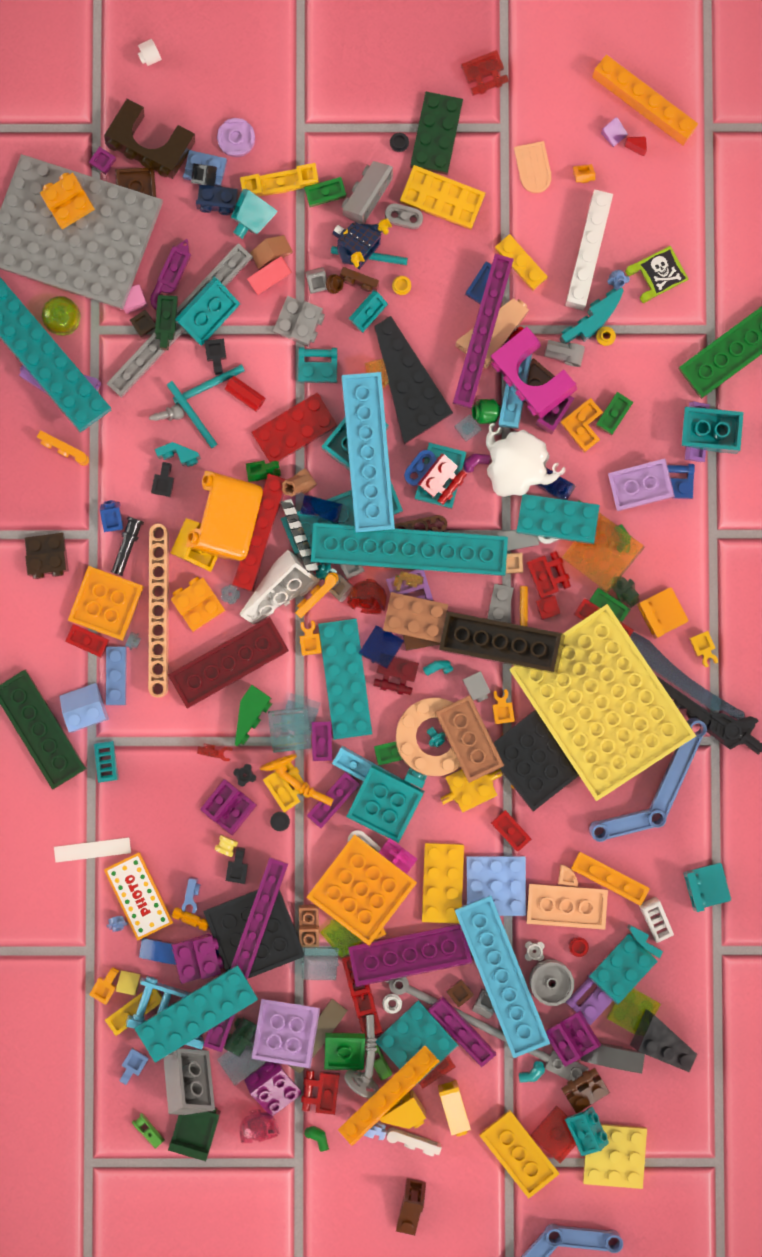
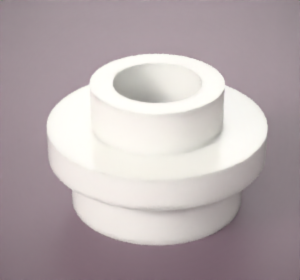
(389, 1009)

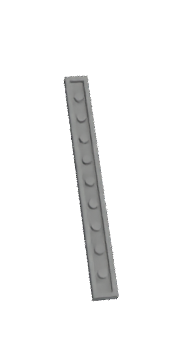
(151, 350)

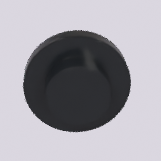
(399, 142)
(280, 821)

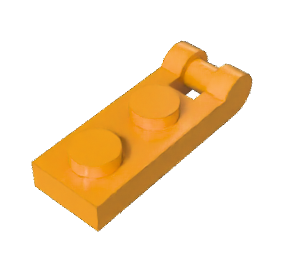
(64, 449)
(317, 593)

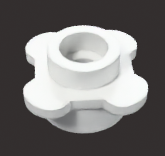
(539, 951)

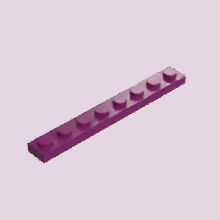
(483, 331)

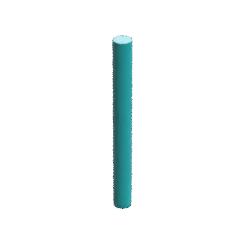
(380, 257)
(212, 382)
(192, 415)

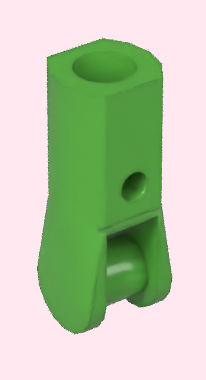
(381, 1065)
(150, 1133)

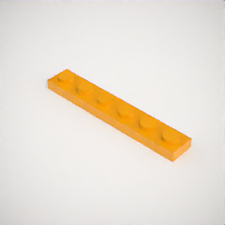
(388, 1095)

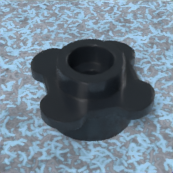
(241, 779)

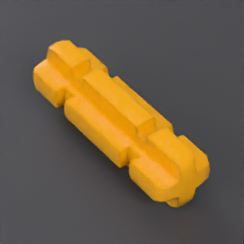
(190, 919)

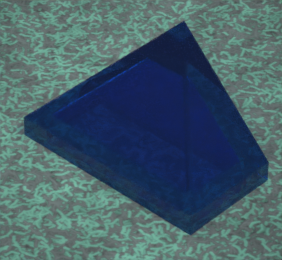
(321, 508)

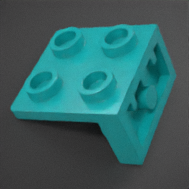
(707, 886)

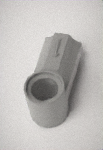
(568, 353)

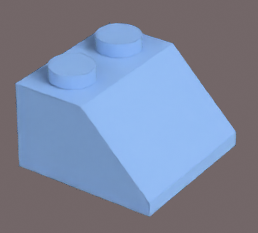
(83, 708)

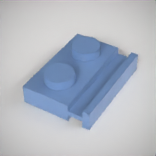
(205, 159)

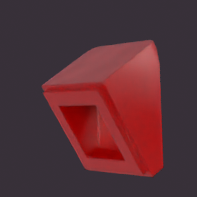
(637, 144)

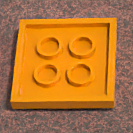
(105, 603)

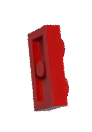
(87, 640)
(511, 831)

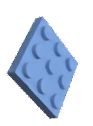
(501, 878)

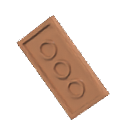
(469, 738)

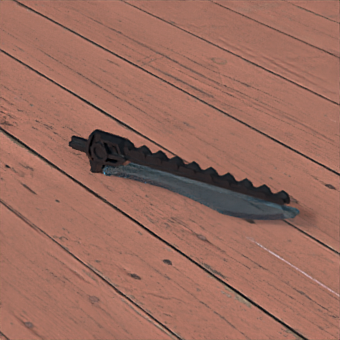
(720, 726)

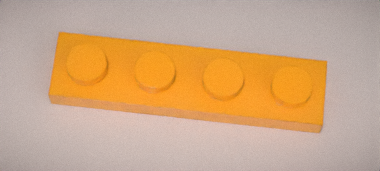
(610, 878)

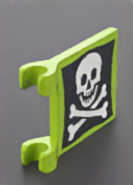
(660, 271)

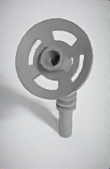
(364, 1080)

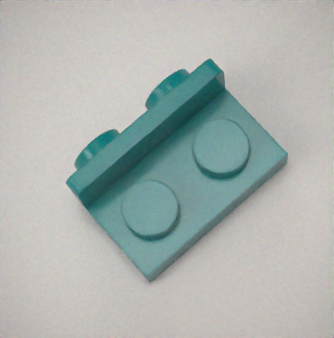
(587, 1131)

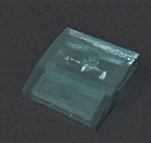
(289, 729)

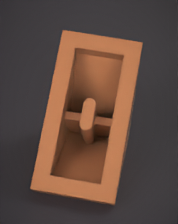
(270, 250)

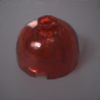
(367, 596)

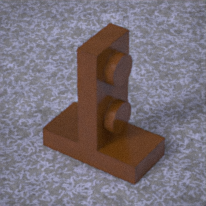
(411, 1206)

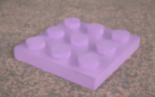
(285, 1033)

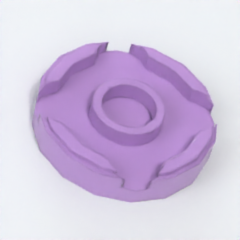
(236, 137)

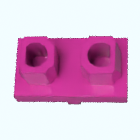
(398, 855)

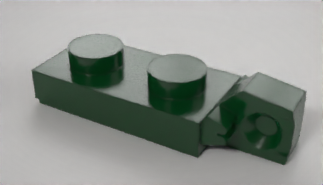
(165, 319)

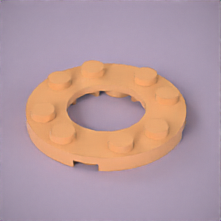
(407, 742)

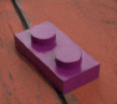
(321, 741)

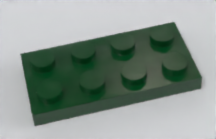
(436, 132)

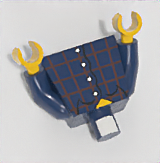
(359, 241)

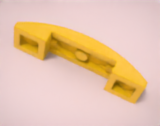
(281, 181)

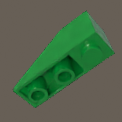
(251, 707)

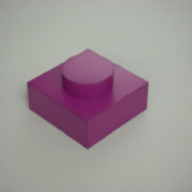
(102, 160)

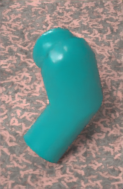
(437, 665)
(534, 1074)

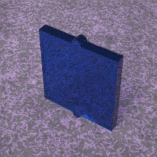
(381, 647)

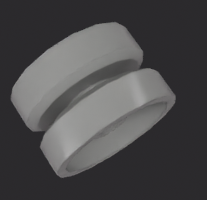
(551, 970)

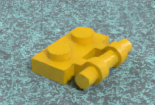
(282, 791)

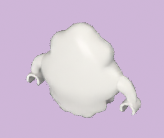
(518, 462)

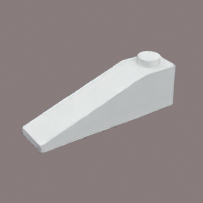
(280, 585)

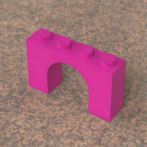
(539, 398)

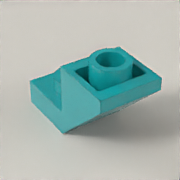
(186, 456)

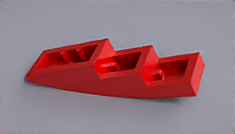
(362, 999)

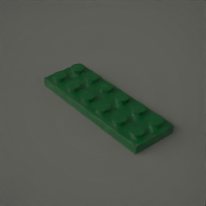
(40, 730)

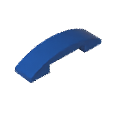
(158, 951)

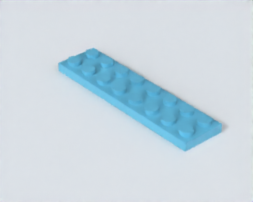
(368, 452)
(502, 976)

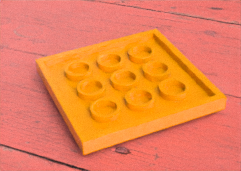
(361, 889)

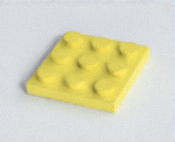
(620, 1161)

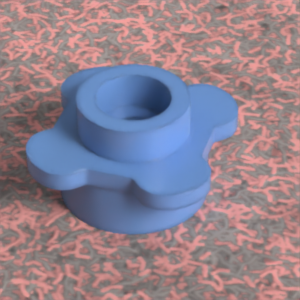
(618, 279)
(117, 923)

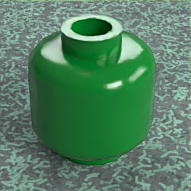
(486, 411)

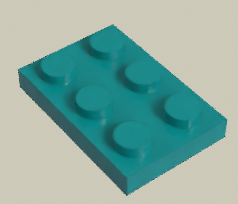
(207, 311)
(457, 458)
(623, 969)

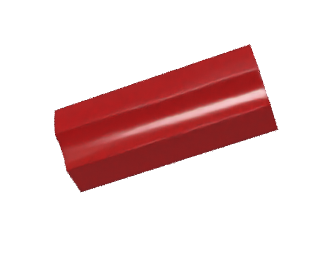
(245, 393)

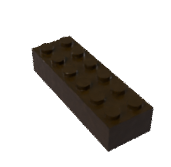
(502, 642)

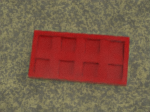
(294, 428)

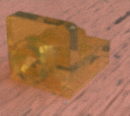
(411, 580)

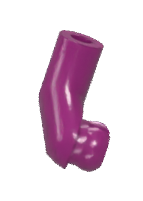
(473, 460)

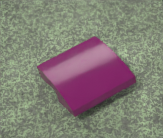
(228, 807)
(572, 1038)

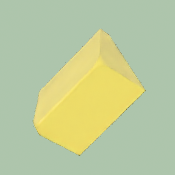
(128, 982)

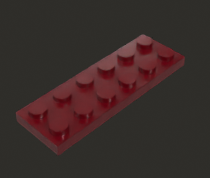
(228, 662)

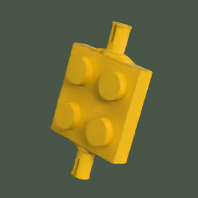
(470, 794)

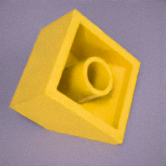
(190, 555)
(406, 1112)

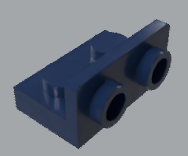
(216, 199)

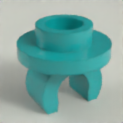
(323, 570)
(437, 739)

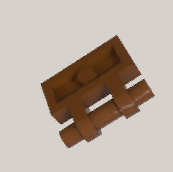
(587, 1093)

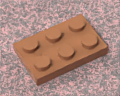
(415, 617)

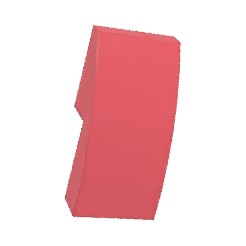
(269, 275)

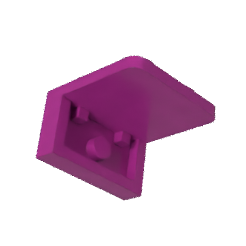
(272, 1087)

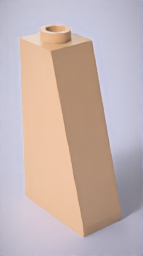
(507, 322)

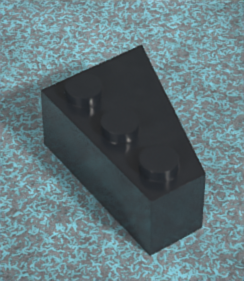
(661, 1043)

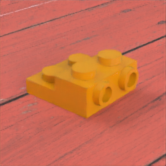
(67, 200)
(197, 603)

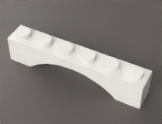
(589, 250)

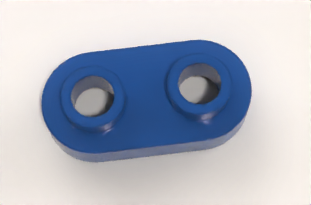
(417, 466)

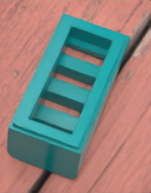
(99, 769)

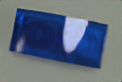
(560, 488)

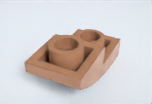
(309, 925)

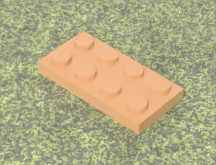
(567, 906)

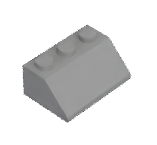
(367, 192)
(188, 1082)

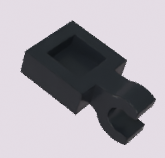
(216, 352)
(163, 483)
(237, 869)

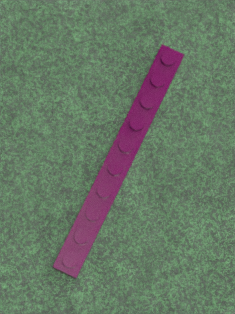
(251, 939)

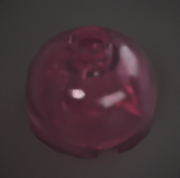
(258, 1127)

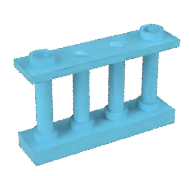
(151, 983)

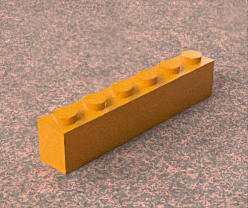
(644, 100)

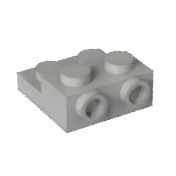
(299, 321)

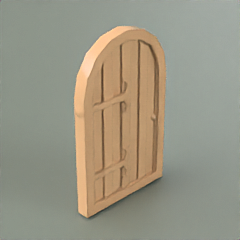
(533, 166)

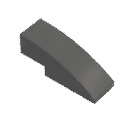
(616, 1058)

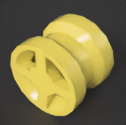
(226, 845)

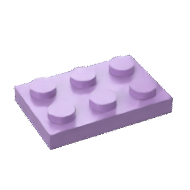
(641, 485)

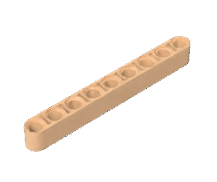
(154, 601)

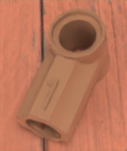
(299, 483)

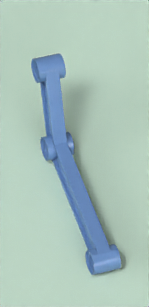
(663, 798)
(573, 1238)

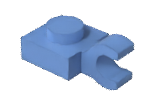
(192, 889)
(134, 1064)

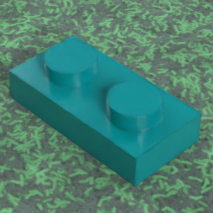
(368, 311)

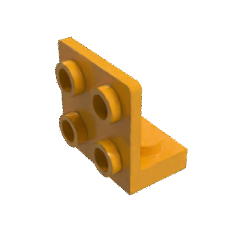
(662, 612)

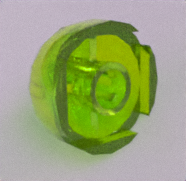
(61, 315)

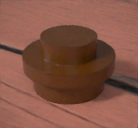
(334, 283)

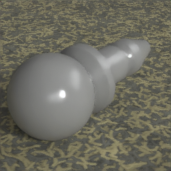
(175, 412)

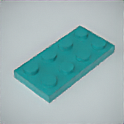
(558, 519)

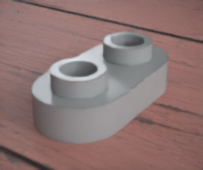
(404, 215)

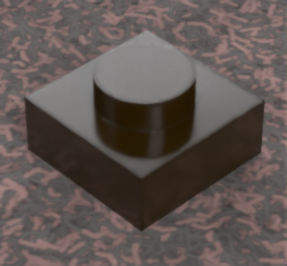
(143, 323)

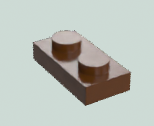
(352, 277)

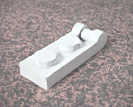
(413, 1141)

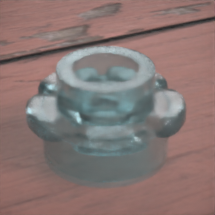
(230, 599)
(133, 641)

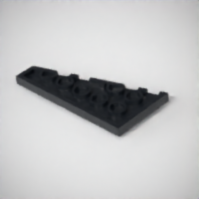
(414, 394)

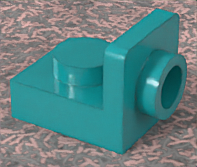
(415, 778)

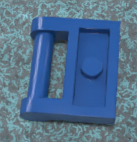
(682, 487)

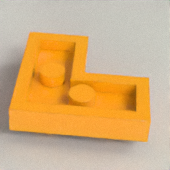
(578, 424)

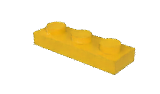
(522, 262)
(117, 1020)

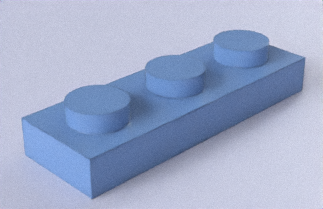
(116, 675)

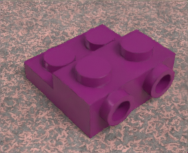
(197, 958)

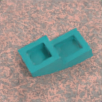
(641, 937)

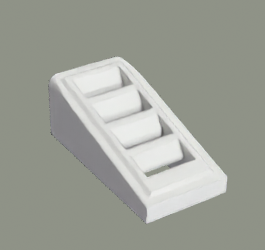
(655, 907)

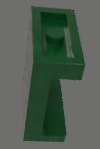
(194, 1134)

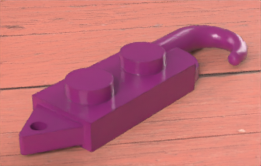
(172, 271)

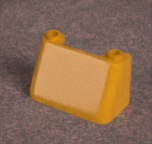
(227, 517)

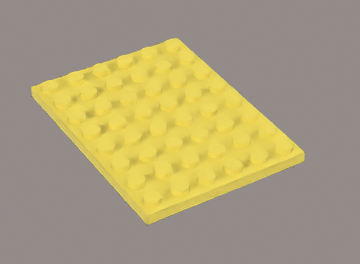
(605, 705)

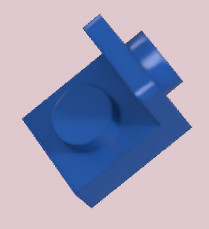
(111, 516)

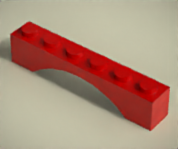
(270, 503)

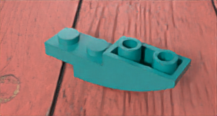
(599, 314)

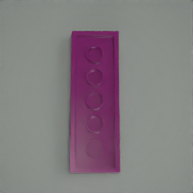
(409, 955)

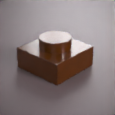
(460, 993)

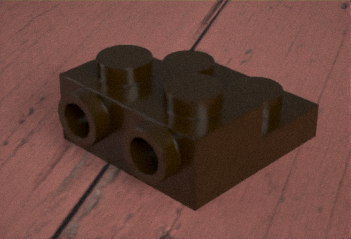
(46, 555)

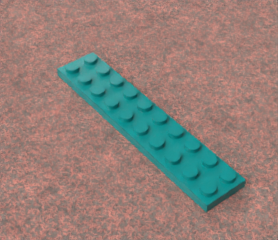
(48, 363)
(410, 549)

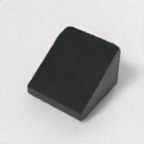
(204, 174)

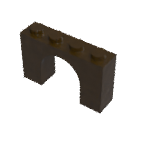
(165, 159)

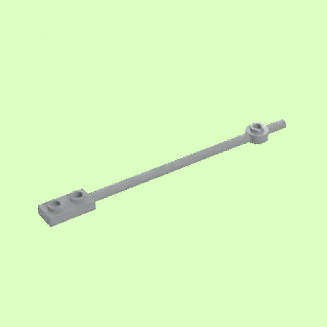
(553, 1063)

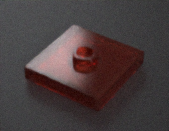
(555, 1135)

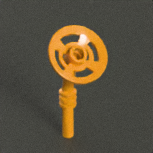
(279, 766)

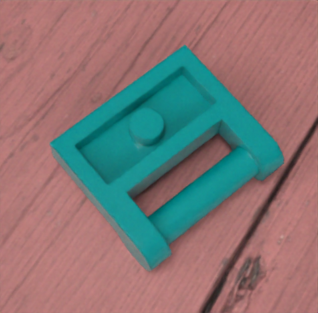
(317, 371)

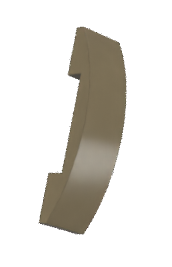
(327, 1023)

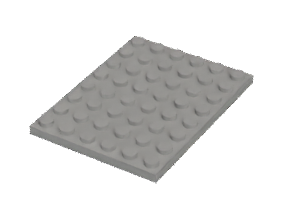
(89, 257)

